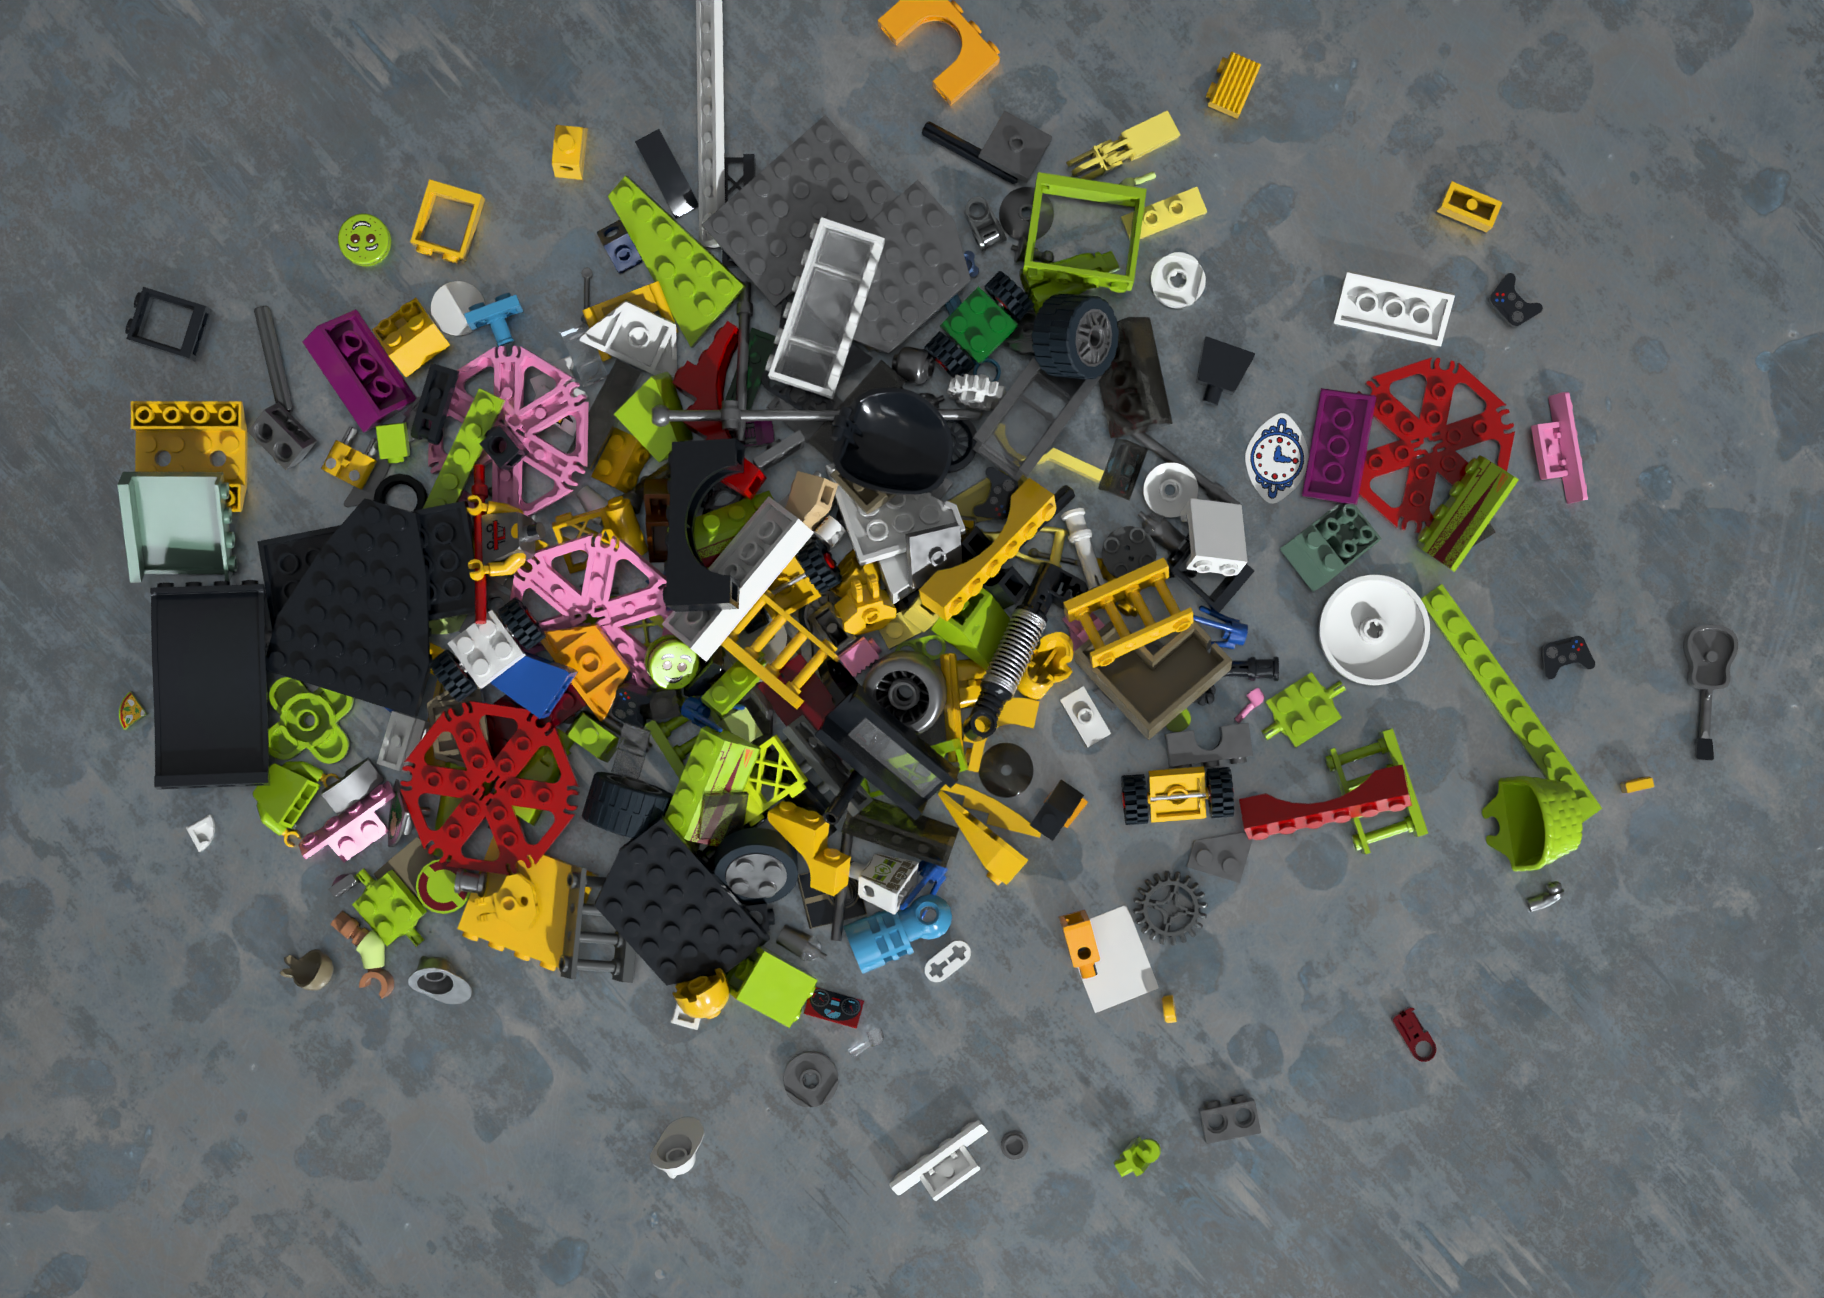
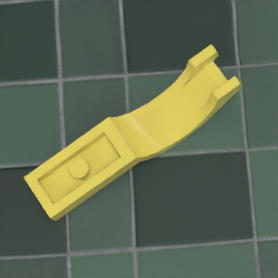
(1073, 464)

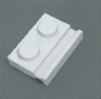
(400, 740)

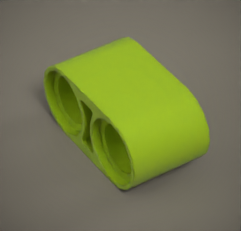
(919, 645)

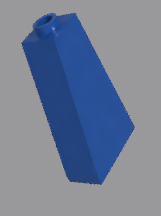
(535, 683)

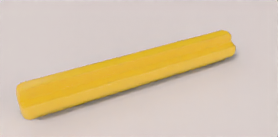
(952, 706)

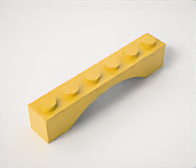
(953, 587)

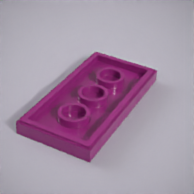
(1339, 446)

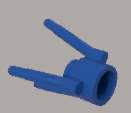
(1232, 629)
(699, 713)
(930, 874)

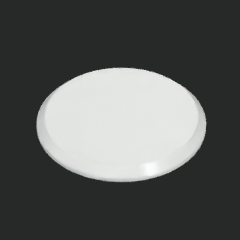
(451, 303)

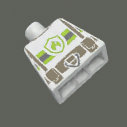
(885, 880)

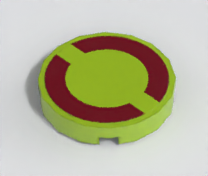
(436, 888)

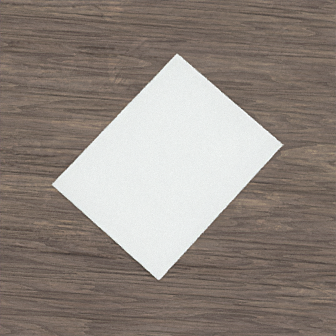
(1122, 964)

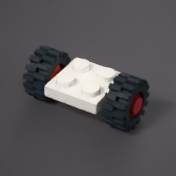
(486, 649)

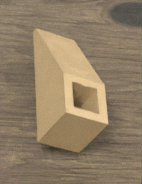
(811, 498)

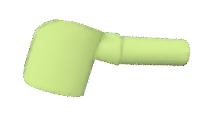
(1138, 180)

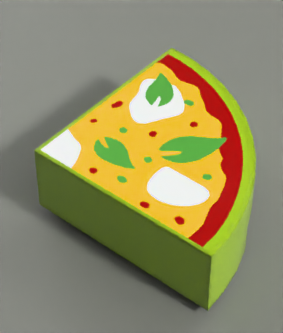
(130, 710)

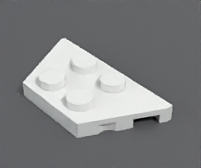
(636, 338)

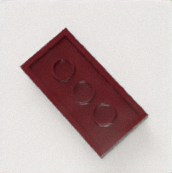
(503, 728)

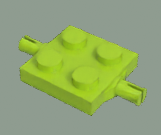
(1303, 710)
(389, 907)

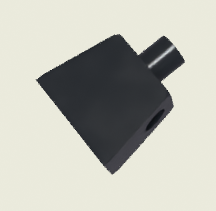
(1221, 368)

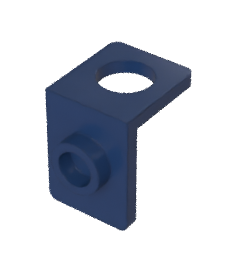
(619, 247)

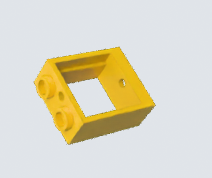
(454, 194)

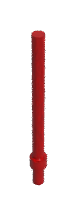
(481, 490)

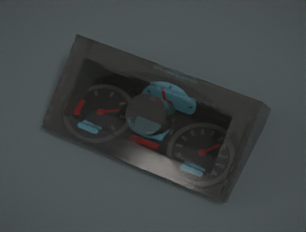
(1122, 468)

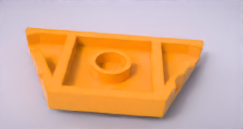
(595, 658)

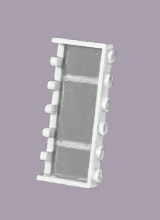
(825, 307)

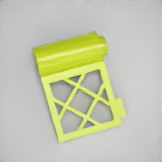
(756, 802)

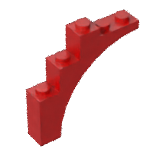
(705, 386)

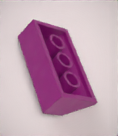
(359, 370)

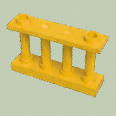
(1128, 586)
(770, 672)

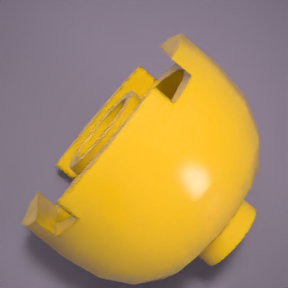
(852, 570)
(703, 995)

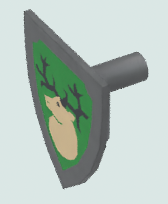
(399, 817)

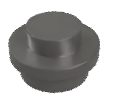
(1014, 1145)

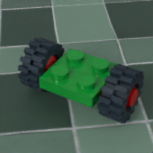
(979, 325)

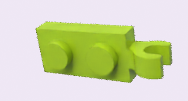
(731, 687)

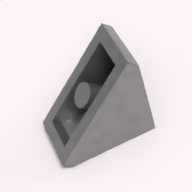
(826, 625)

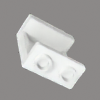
(1215, 536)

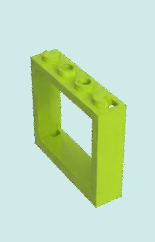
(1091, 191)

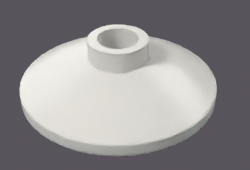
(1184, 486)

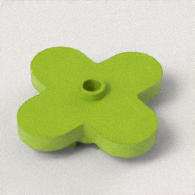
(292, 733)

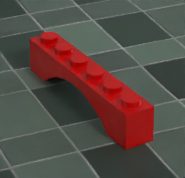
(1381, 792)

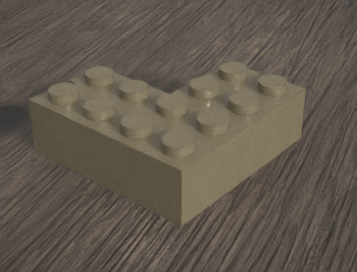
(1157, 686)

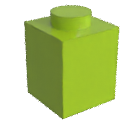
(393, 442)

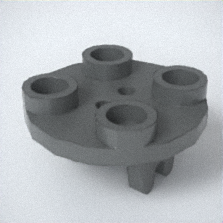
(1117, 558)

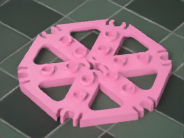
(529, 420)
(596, 594)

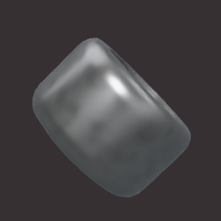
(918, 673)

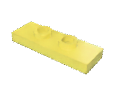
(1168, 213)

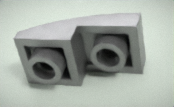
(353, 786)

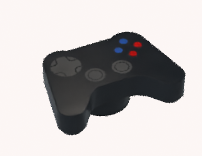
(1510, 304)
(999, 496)
(1565, 652)
(628, 703)

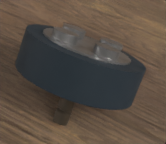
(756, 865)

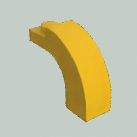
(1016, 712)

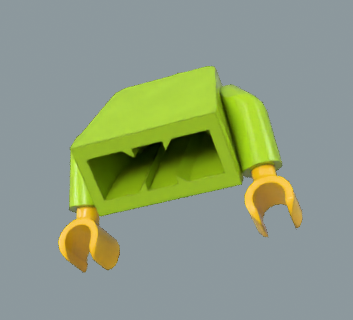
(288, 796)

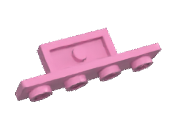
(1559, 450)
(353, 828)

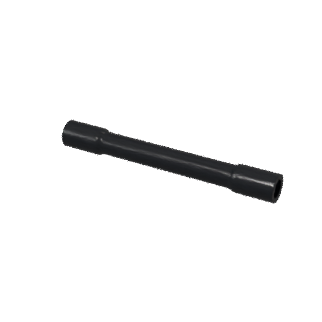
(841, 801)

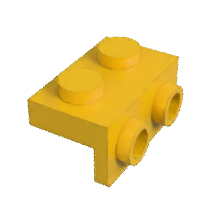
(621, 461)

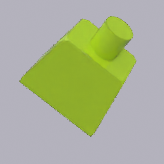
(593, 737)

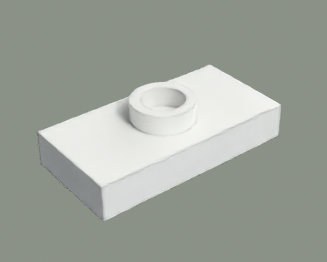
(1085, 716)

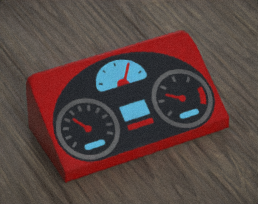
(834, 1007)

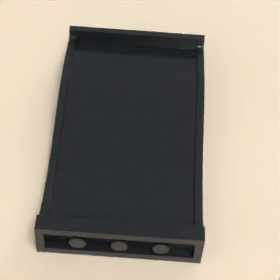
(209, 685)

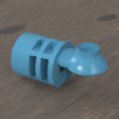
(889, 935)

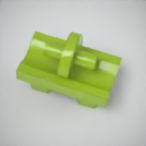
(1137, 1156)

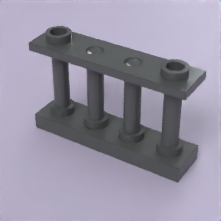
(822, 760)
(624, 958)

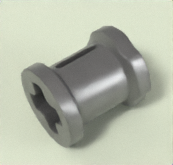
(470, 882)

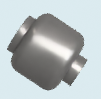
(913, 364)

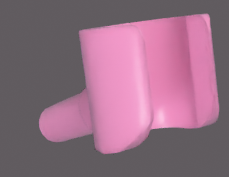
(1256, 698)

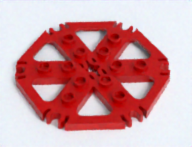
(1432, 419)
(500, 811)

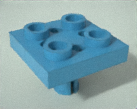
(495, 315)

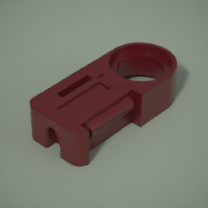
(1412, 1033)

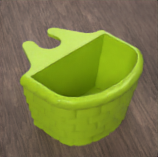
(1536, 821)

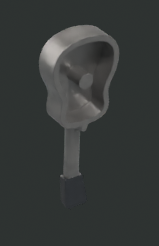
(1710, 655)

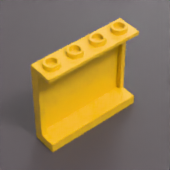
(547, 934)

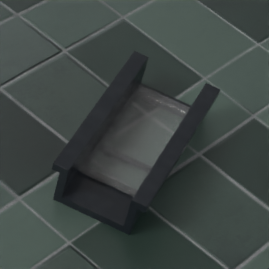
(886, 752)

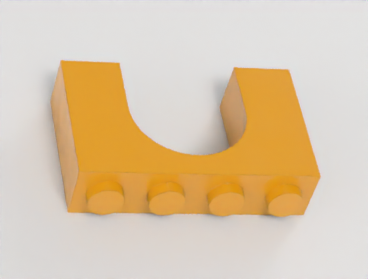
(976, 55)

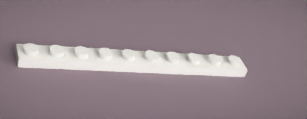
(710, 113)

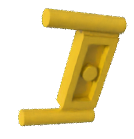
(648, 297)

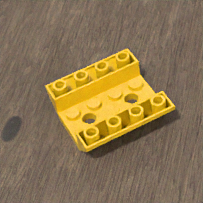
(191, 436)

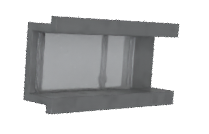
(1029, 419)

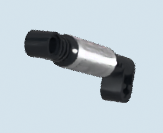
(1027, 624)

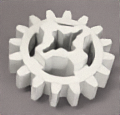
(975, 391)

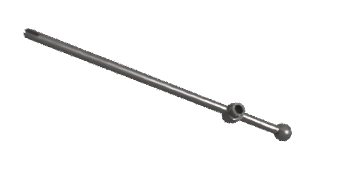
(731, 415)

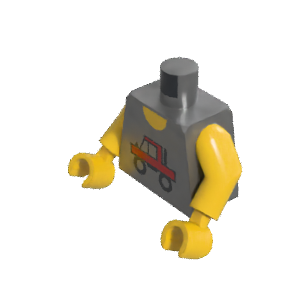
(506, 538)

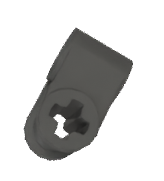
(984, 225)

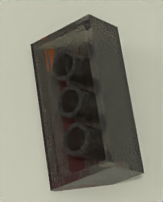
(1134, 382)

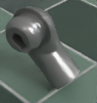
(1546, 899)

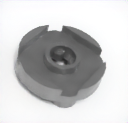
(795, 1083)

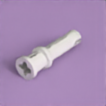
(1080, 537)

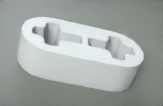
(943, 955)

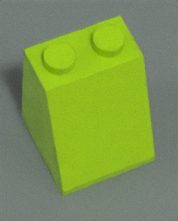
(637, 416)
(771, 985)

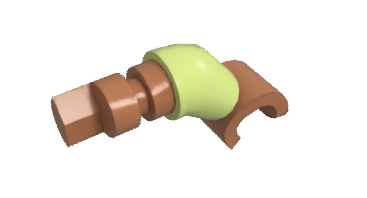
(371, 951)

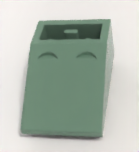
(1330, 544)

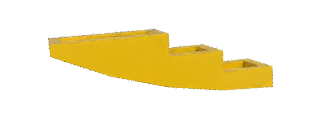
(998, 813)

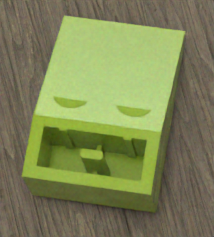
(976, 628)

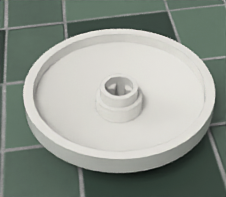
(1374, 630)

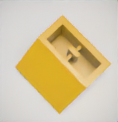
(410, 337)

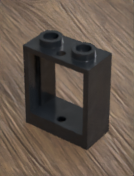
(194, 332)
(1221, 594)

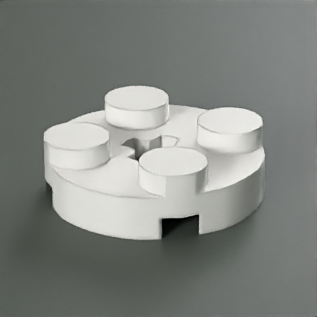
(1168, 267)

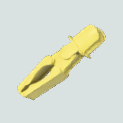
(1136, 142)

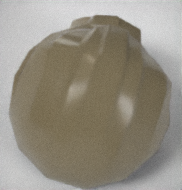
(310, 971)

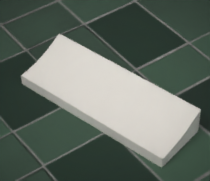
(755, 560)

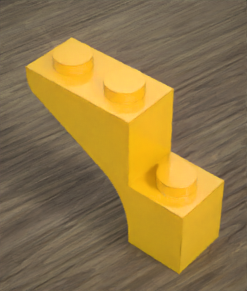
(809, 836)

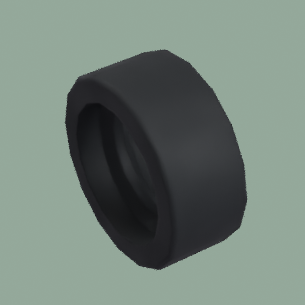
(396, 479)

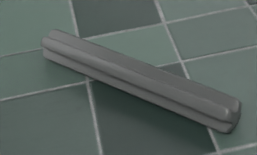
(273, 357)

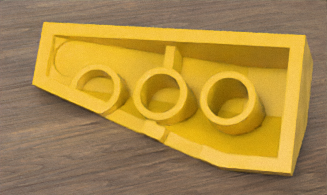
(994, 853)

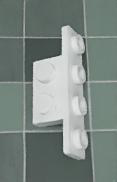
(945, 1166)

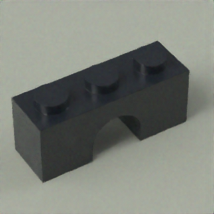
(1008, 584)

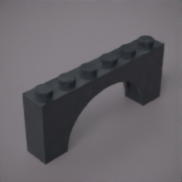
(694, 472)

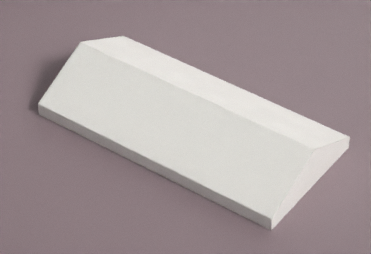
(1393, 308)

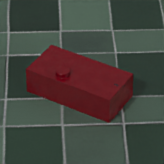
(815, 695)

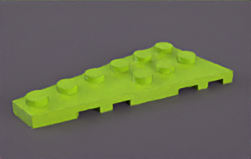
(689, 275)

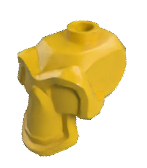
(1047, 665)

